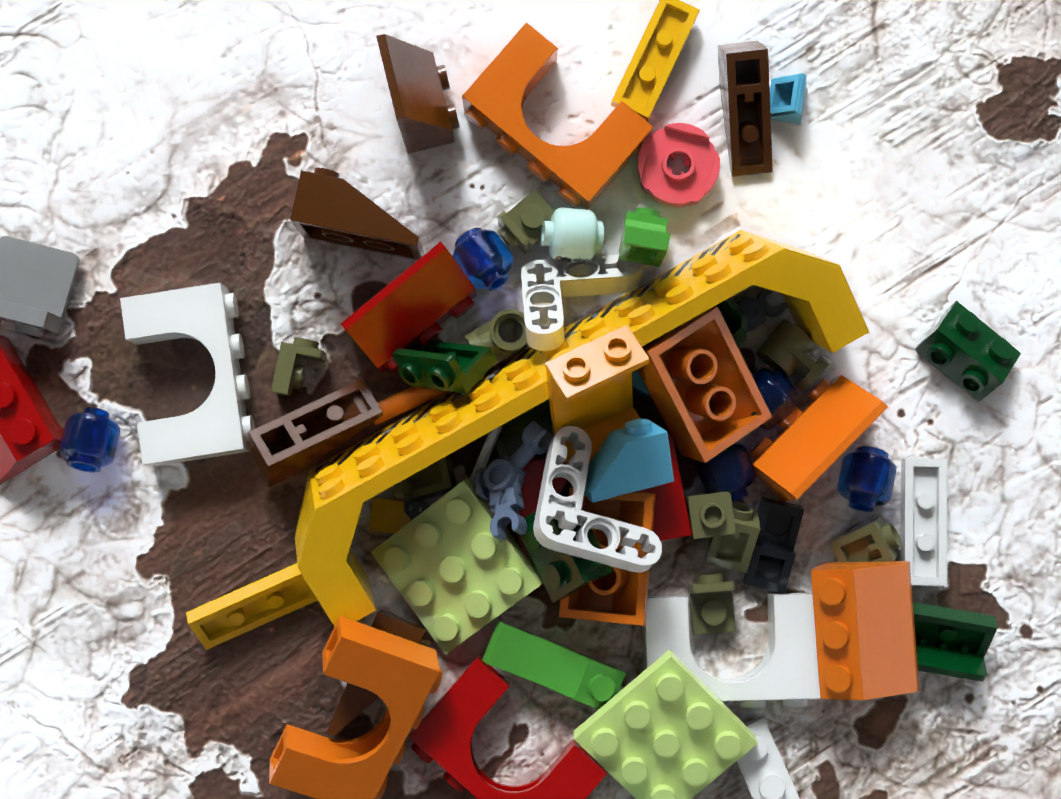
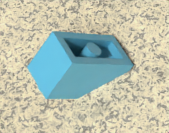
(630, 461)

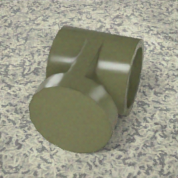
(488, 335)
(789, 350)

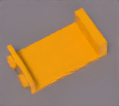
(594, 386)

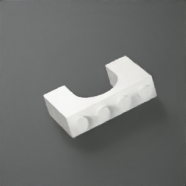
(221, 421)
(784, 673)

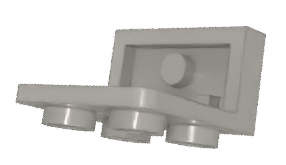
(35, 285)

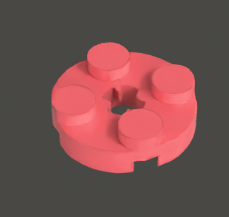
(698, 154)

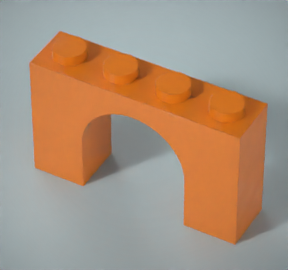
(577, 169)
(358, 767)

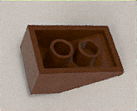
(418, 94)
(339, 214)

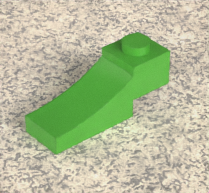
(644, 237)
(553, 665)

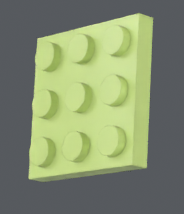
(455, 568)
(665, 733)

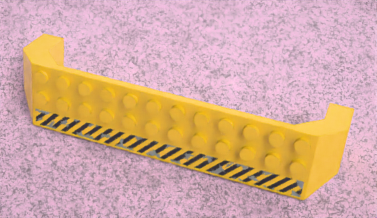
(339, 486)

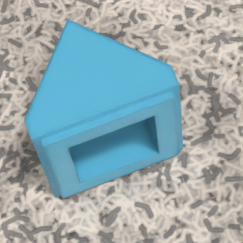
(788, 98)

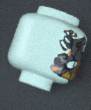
(573, 235)

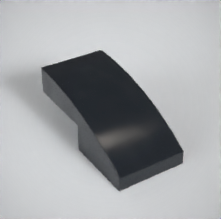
(775, 545)

